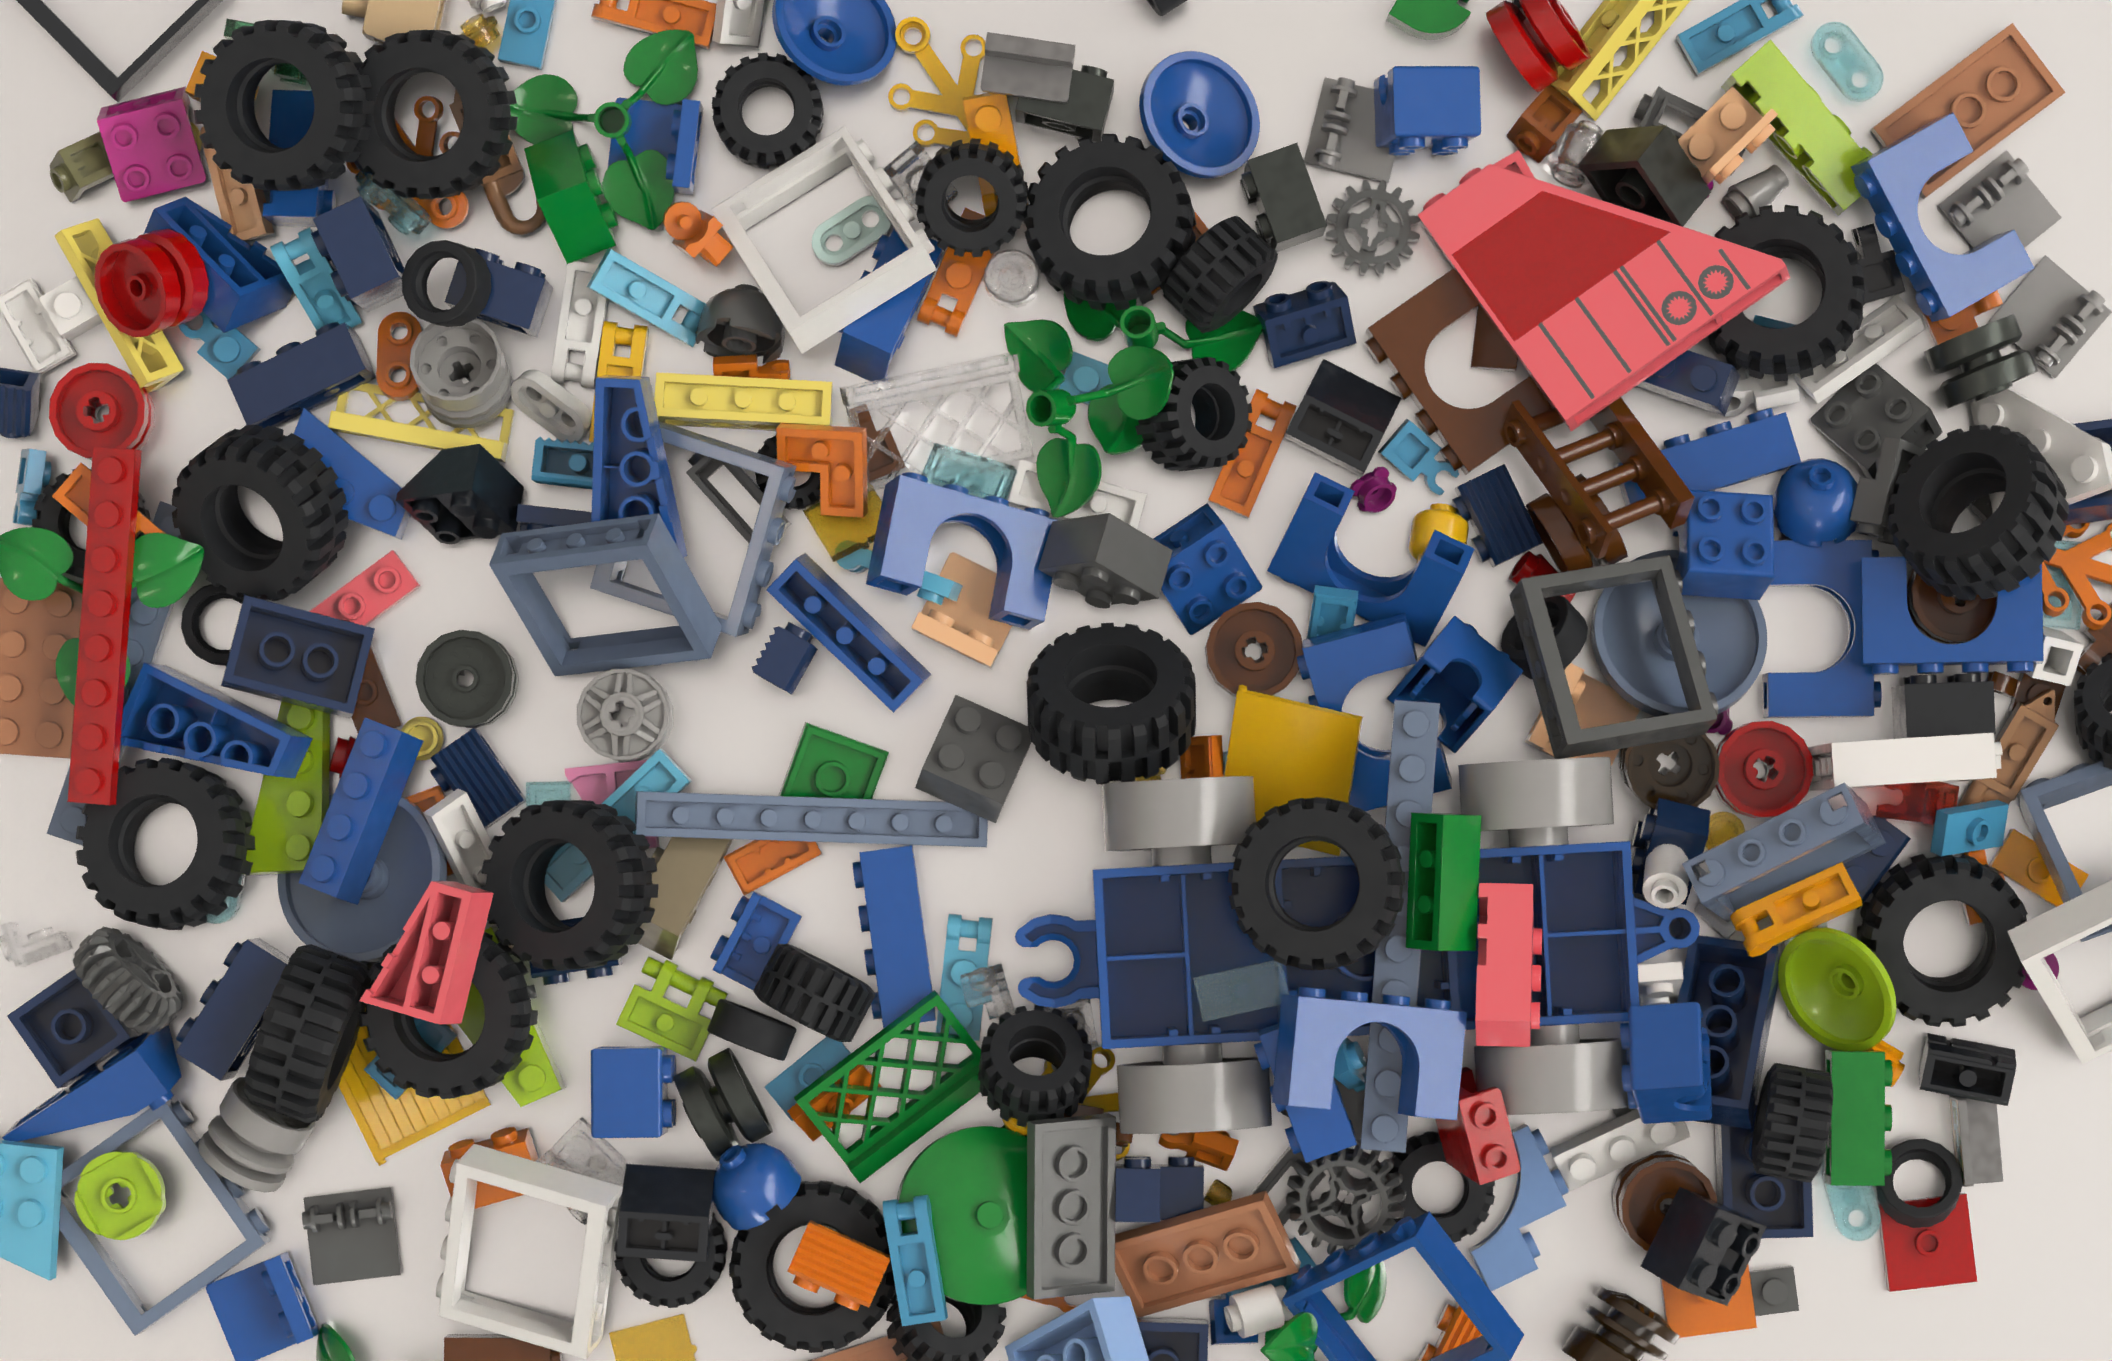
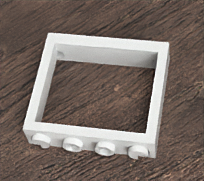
(791, 182)
(1905, 761)
(2051, 932)
(546, 1183)

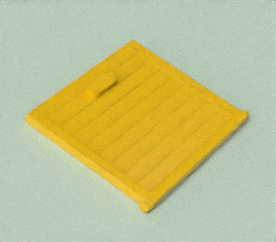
(1292, 752)
(398, 1123)

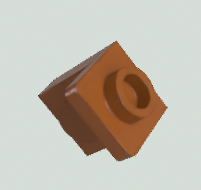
(1543, 123)

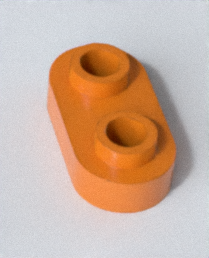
(395, 355)

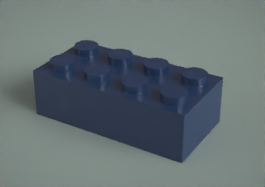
(1737, 1011)

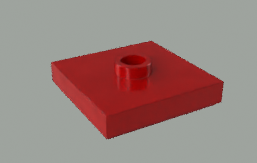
(1928, 1254)

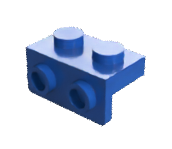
(757, 932)

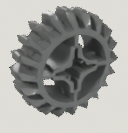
(127, 980)
(1314, 1211)

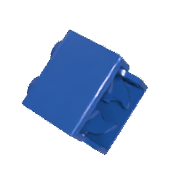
(1427, 109)
(1727, 545)
(1462, 676)
(1667, 1063)
(631, 1091)

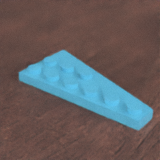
(30, 1205)

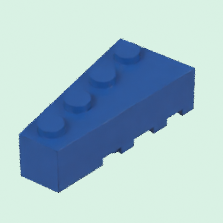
(630, 456)
(201, 724)

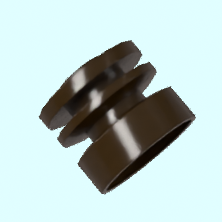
(1686, 783)
(1622, 1334)

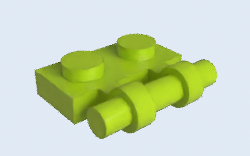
(665, 1021)

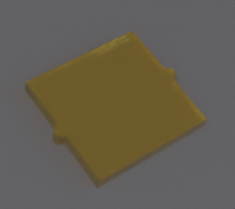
(845, 534)
(655, 1341)

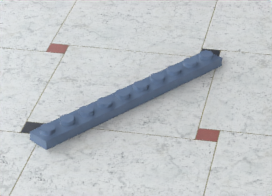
(1395, 965)

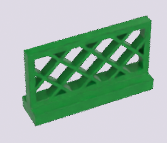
(912, 1118)

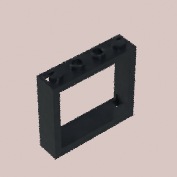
(118, 86)

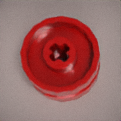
(1533, 39)
(151, 282)
(82, 394)
(1787, 765)

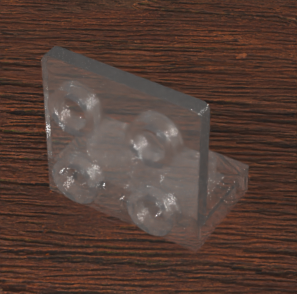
(586, 1156)

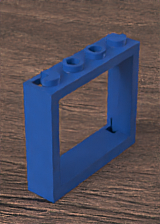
(1338, 1340)

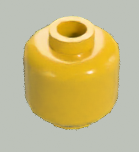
(1440, 518)

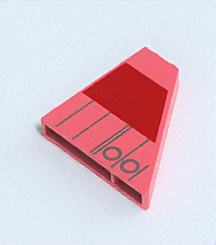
(1587, 286)

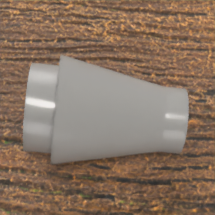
(1755, 192)

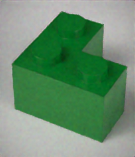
(569, 197)

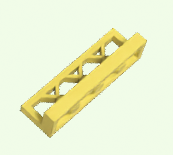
(1612, 26)
(147, 357)
(741, 401)
(410, 433)

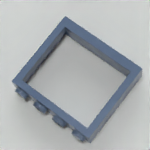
(766, 532)
(603, 543)
(2048, 793)
(1784, 851)
(98, 1260)

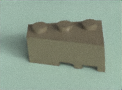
(683, 877)

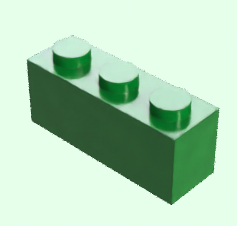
(1443, 881)
(1858, 1119)

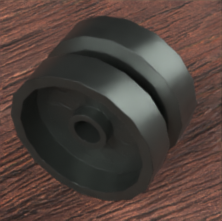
(1981, 362)
(492, 686)
(728, 1101)

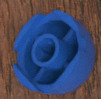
(1815, 502)
(752, 1182)

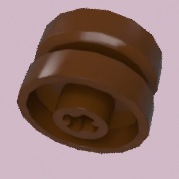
(1561, 538)
(1942, 618)
(1258, 625)
(1646, 1184)

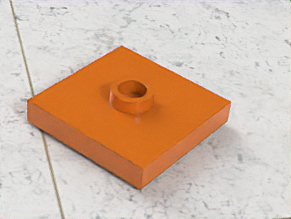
(1696, 1315)

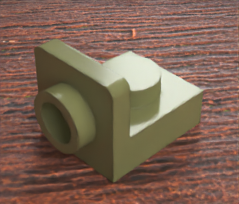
(80, 166)

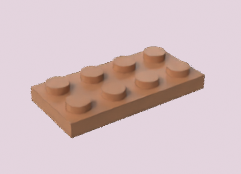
(1989, 94)
(33, 707)
(1203, 1254)

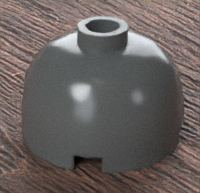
(741, 324)

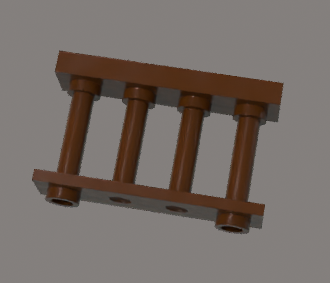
(1632, 445)

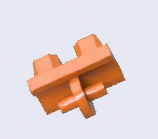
(696, 232)

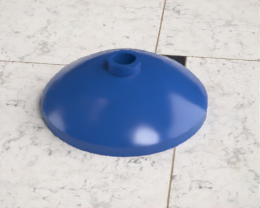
(855, 31)
(1212, 103)

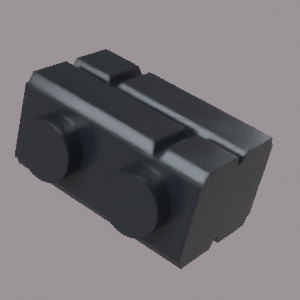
(1967, 1069)

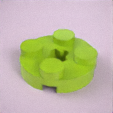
(114, 1220)

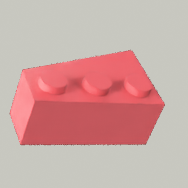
(436, 955)
(1506, 966)

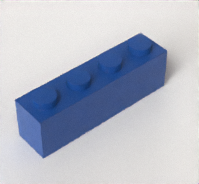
(1728, 454)
(848, 632)
(361, 811)
(895, 930)

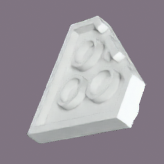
(2075, 456)

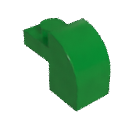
(1428, 17)

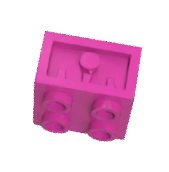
(151, 144)

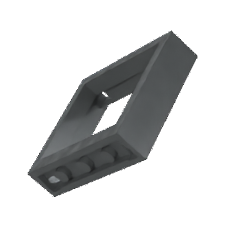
(1549, 675)

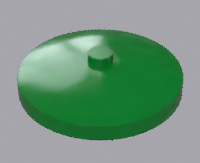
(977, 1211)

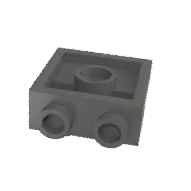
(1874, 495)

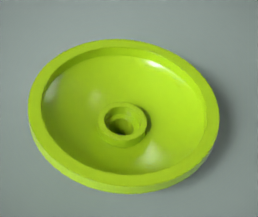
(1837, 989)

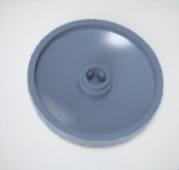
(1638, 659)
(397, 882)

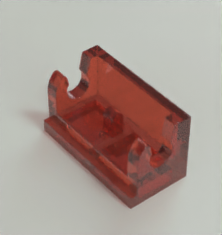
(1919, 802)

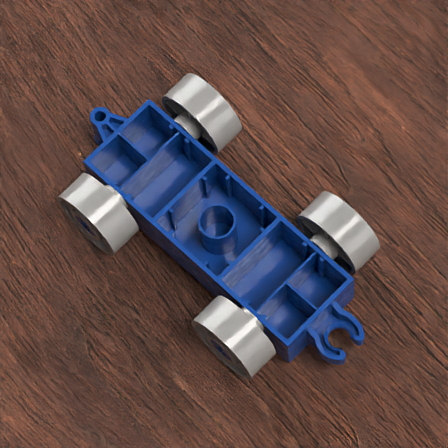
(1177, 923)

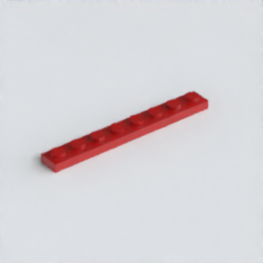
(104, 626)

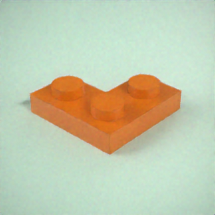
(837, 455)

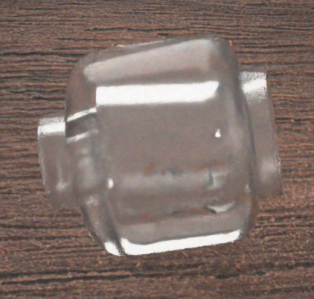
(1570, 150)
(1009, 294)

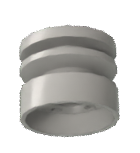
(451, 353)
(646, 729)
(251, 1142)

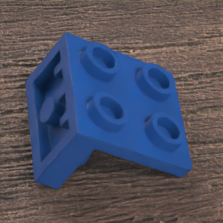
(669, 130)
(1205, 570)
(262, 1309)

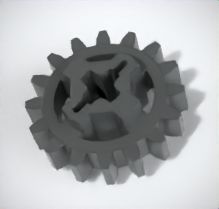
(1352, 224)

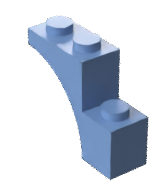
(1538, 1192)

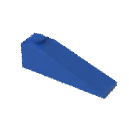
(130, 1081)

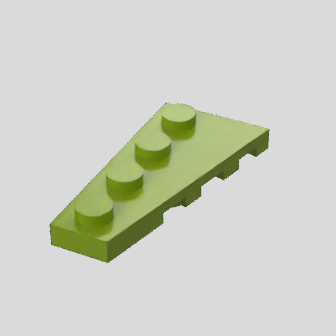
(293, 808)

